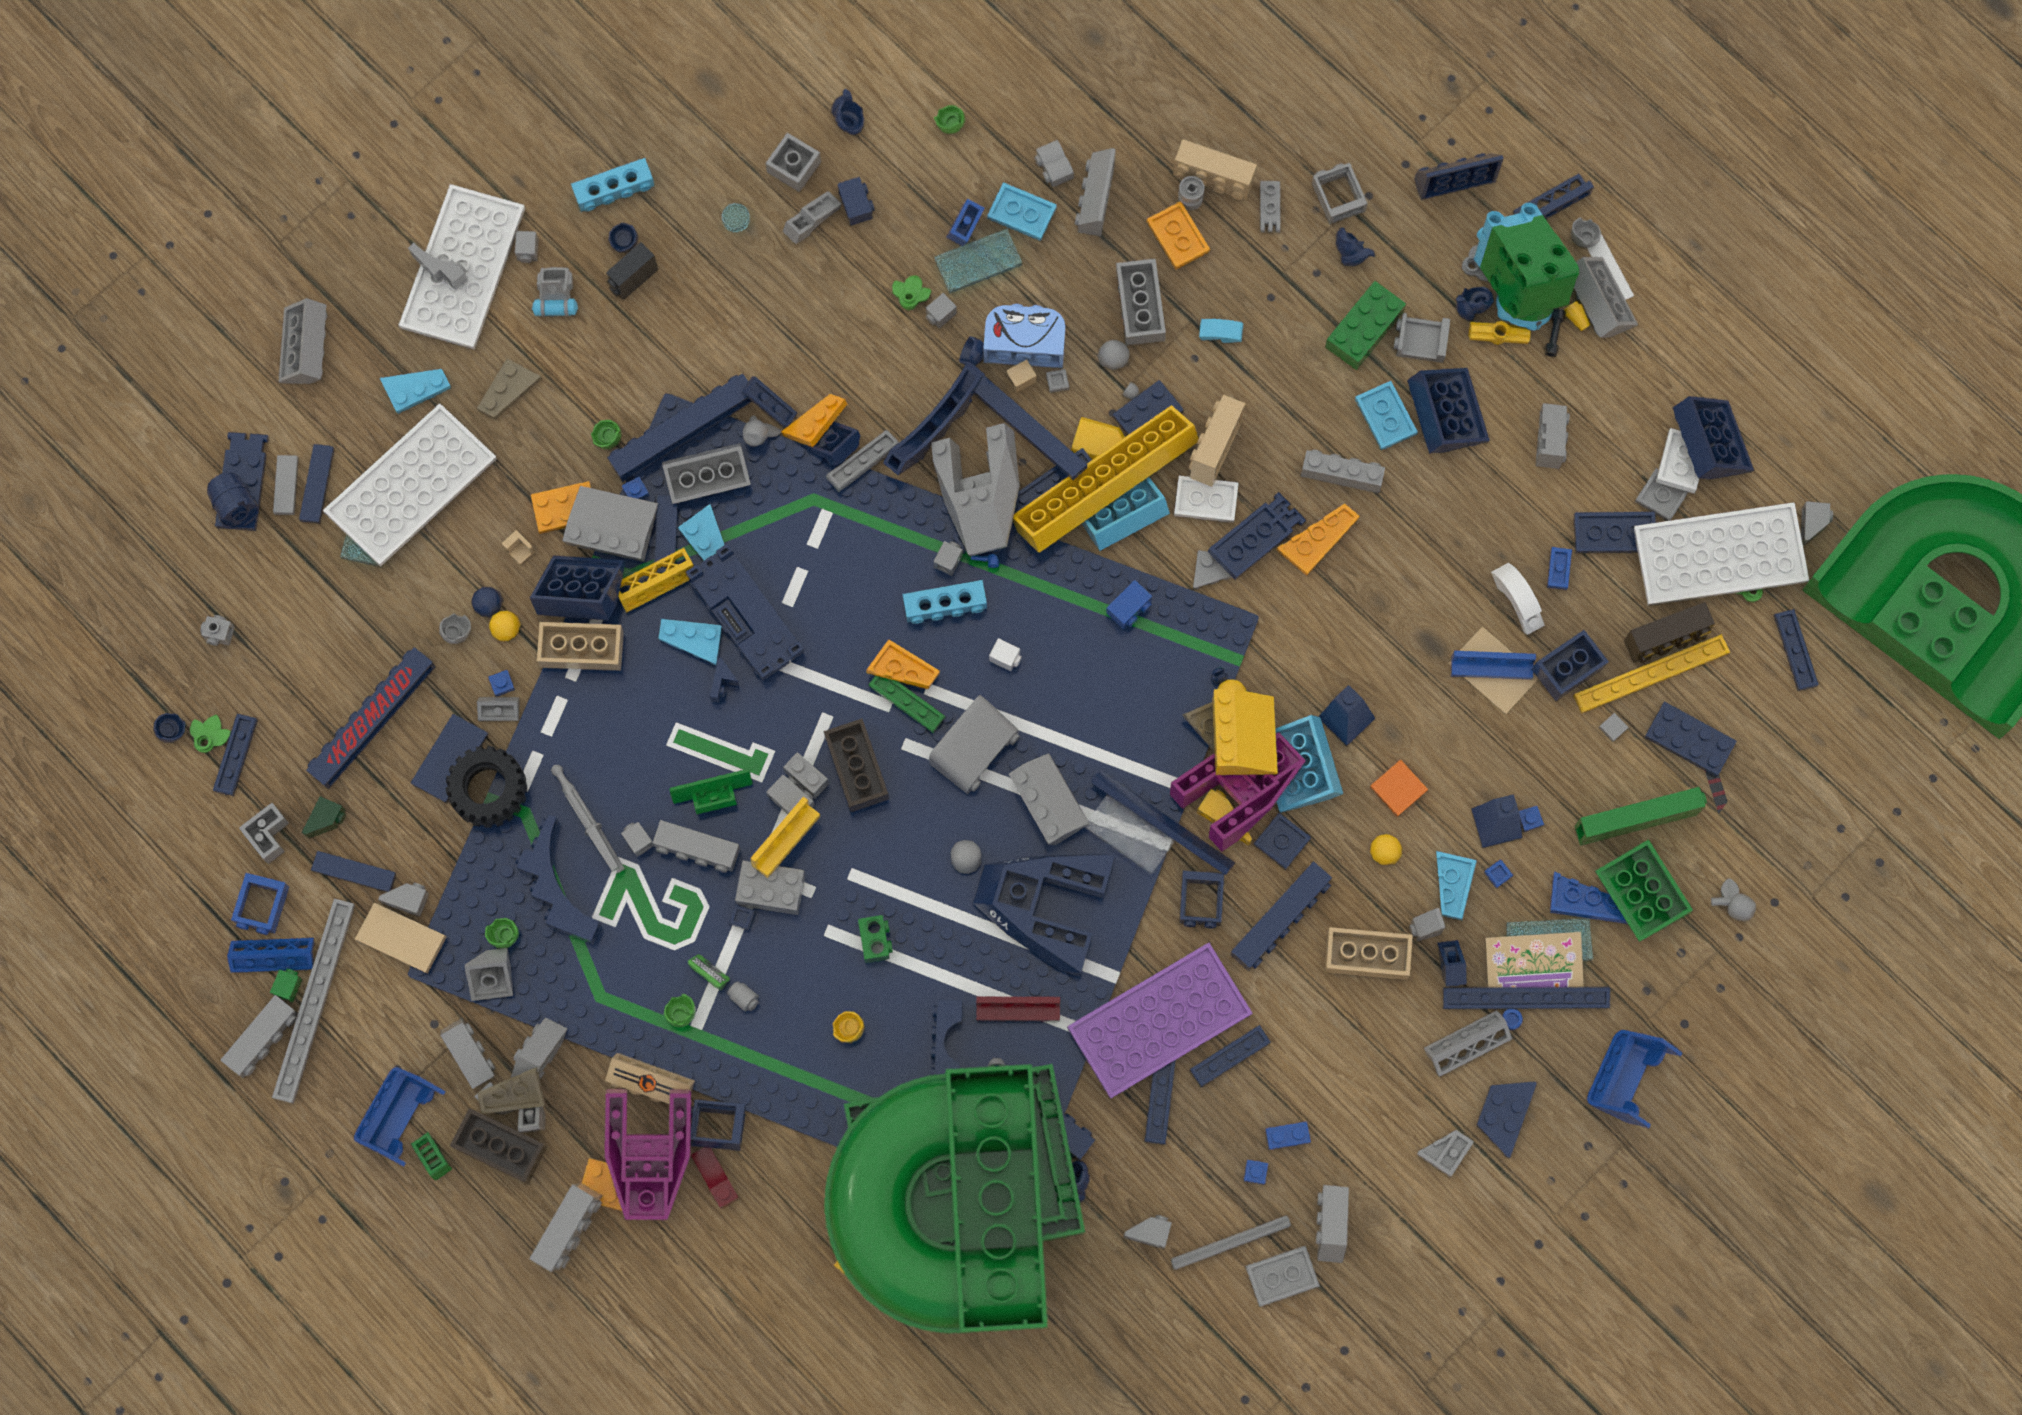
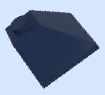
(1347, 715)
(1497, 821)

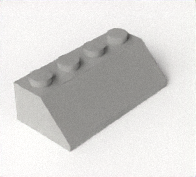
(1096, 193)
(1602, 298)
(302, 342)
(706, 473)
(1049, 799)

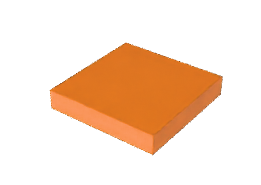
(1399, 788)

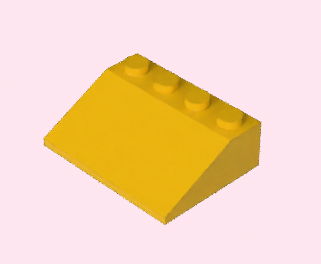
(1244, 733)

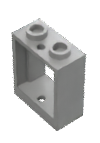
(1346, 210)

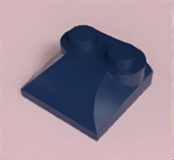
(837, 443)

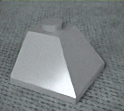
(490, 975)

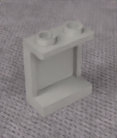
(1422, 338)

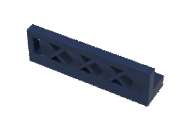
(1564, 201)

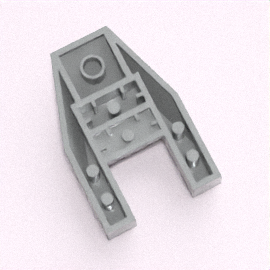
(983, 503)

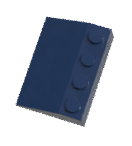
(1458, 176)
(1447, 409)
(1712, 437)
(578, 588)

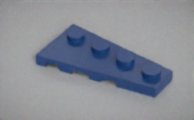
(1579, 900)

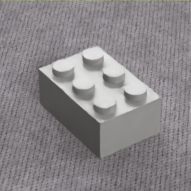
(777, 893)

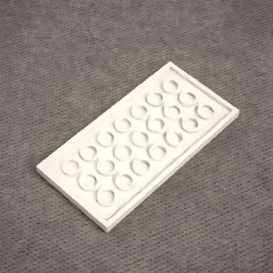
(479, 235)
(409, 484)
(1721, 554)

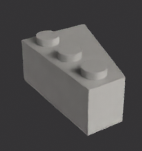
(1552, 436)
(539, 1048)
(468, 1052)
(1332, 1223)

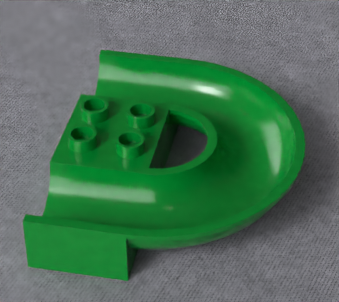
(1892, 598)
(997, 1265)

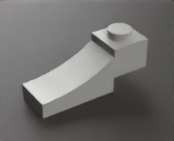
(810, 217)
(438, 268)

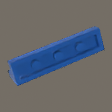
(1492, 665)
(271, 958)

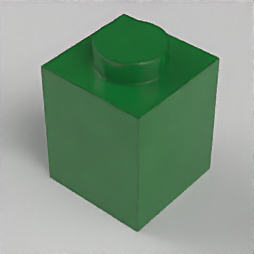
(286, 985)

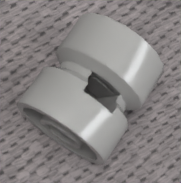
(1191, 192)

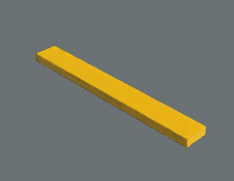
(1651, 673)

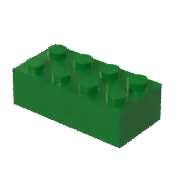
(1365, 325)

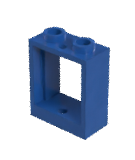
(265, 883)

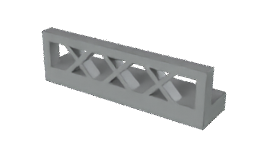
(1467, 1039)

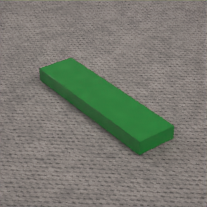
(908, 702)

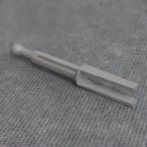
(592, 828)

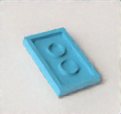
(1022, 211)
(1386, 415)

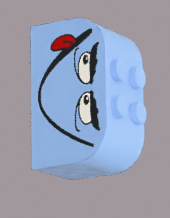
(1024, 333)

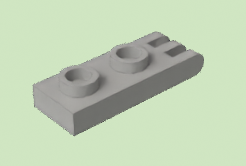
(1269, 205)

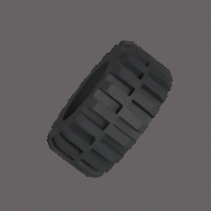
(471, 765)

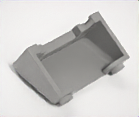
(972, 744)

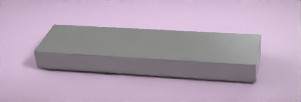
(862, 461)

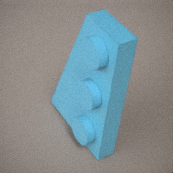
(414, 388)
(703, 533)
(695, 638)
(1455, 882)

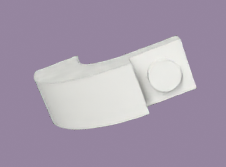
(1520, 595)

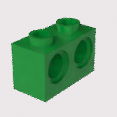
(870, 939)

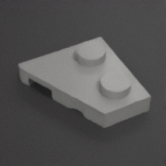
(1208, 570)
(1447, 1152)

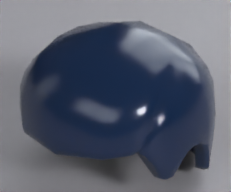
(623, 237)
(972, 351)
(487, 601)
(169, 728)

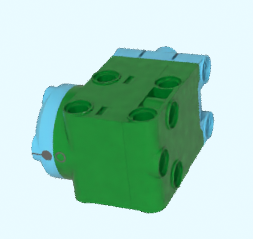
(1525, 266)

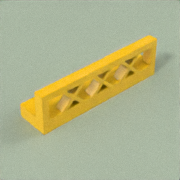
(657, 583)
(784, 838)

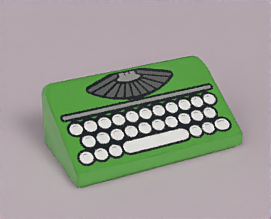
(708, 972)

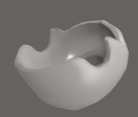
(1585, 233)
(1113, 354)
(455, 628)
(966, 856)

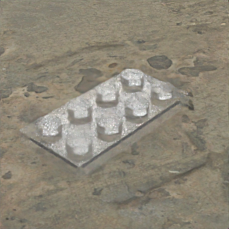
(1129, 834)

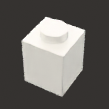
(1005, 655)

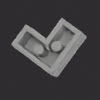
(262, 828)

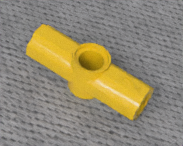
(1486, 332)

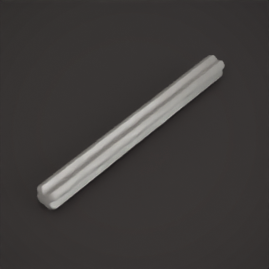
(1231, 1242)

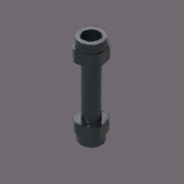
(1557, 317)

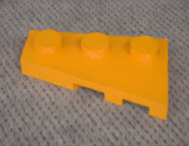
(816, 421)
(902, 666)

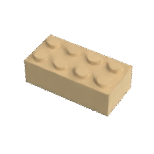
(1215, 169)
(1216, 440)
(580, 646)
(1368, 953)

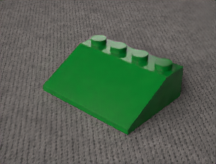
(1644, 891)

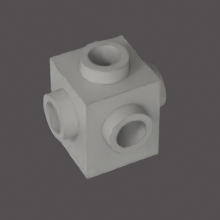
(217, 630)

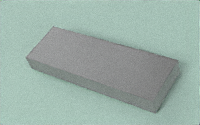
(285, 485)

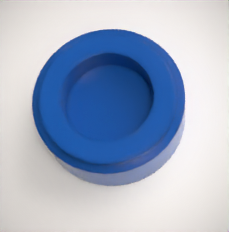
(1513, 1018)

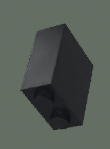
(631, 271)

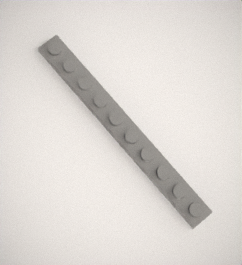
(313, 1001)

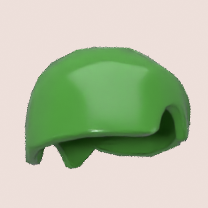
(950, 119)
(606, 434)
(502, 933)
(680, 1011)

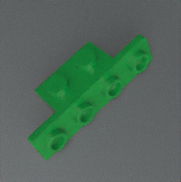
(712, 792)

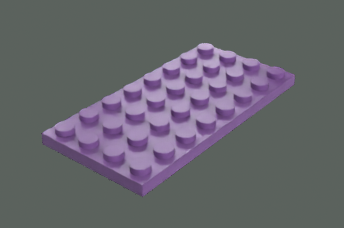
(1159, 1020)

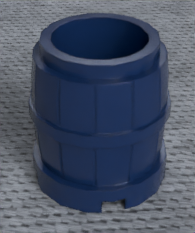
(231, 500)

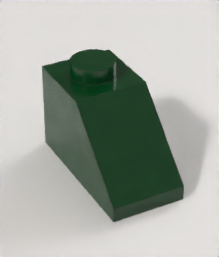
(324, 818)

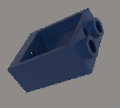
(1201, 878)
(721, 1108)

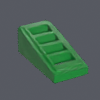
(438, 1167)

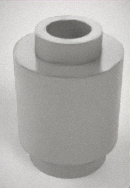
(743, 996)

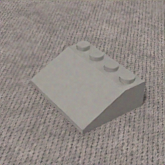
(610, 523)

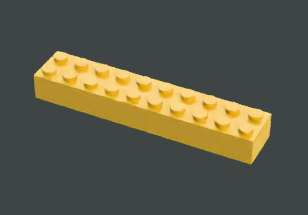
(1105, 478)

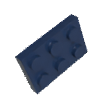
(1145, 407)

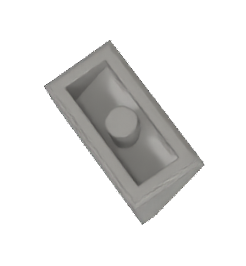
(498, 708)

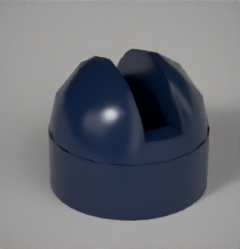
(1218, 680)

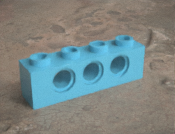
(620, 176)
(952, 593)

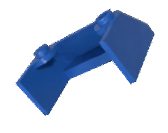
(1622, 1072)
(392, 1111)

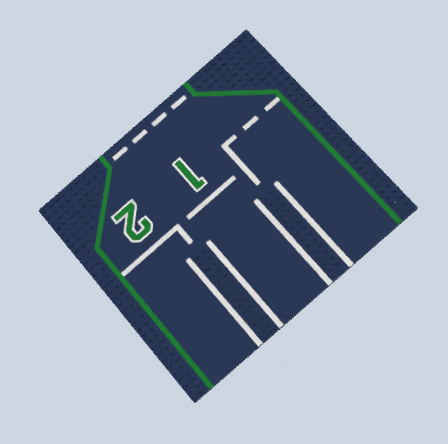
(630, 734)

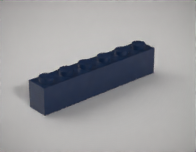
(1280, 916)

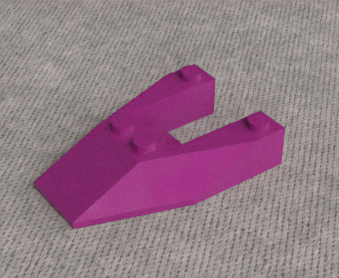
(1252, 792)
(647, 1166)

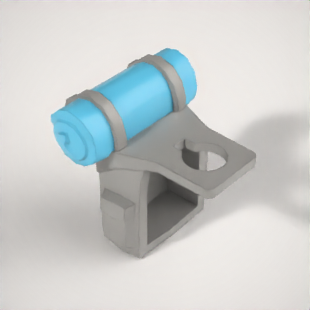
(554, 293)

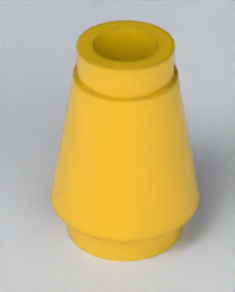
(1577, 315)

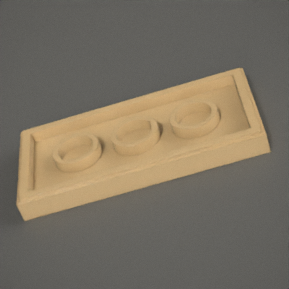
(400, 938)

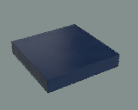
(1282, 841)

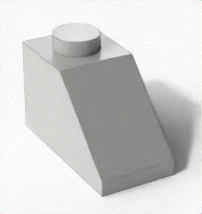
(1814, 520)
(406, 898)
(1427, 925)
(531, 1119)
(1150, 1232)

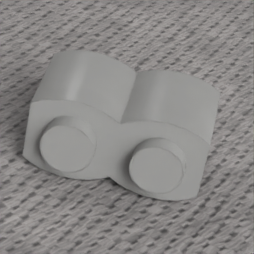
(1054, 164)

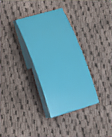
(1225, 330)

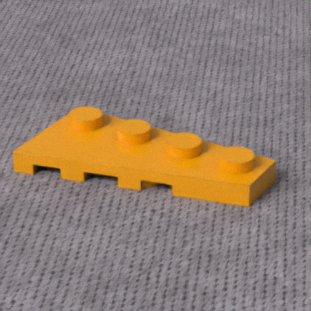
(1318, 539)

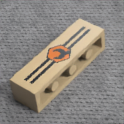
(645, 1078)

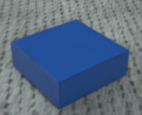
(1498, 873)

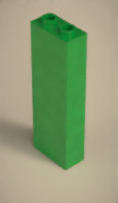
(1640, 816)

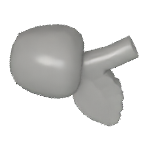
(756, 431)
(1739, 905)

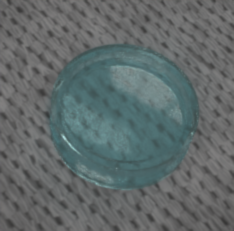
(735, 217)

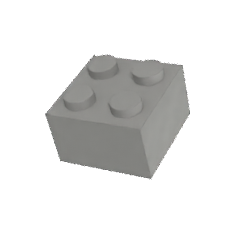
(793, 162)

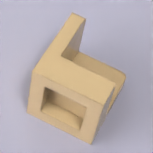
(1022, 376)
(518, 547)

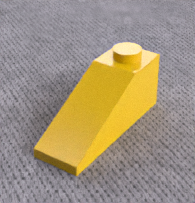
(1215, 807)

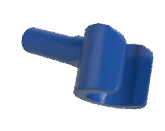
(992, 559)

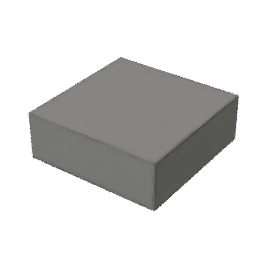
(1057, 380)
(1613, 727)

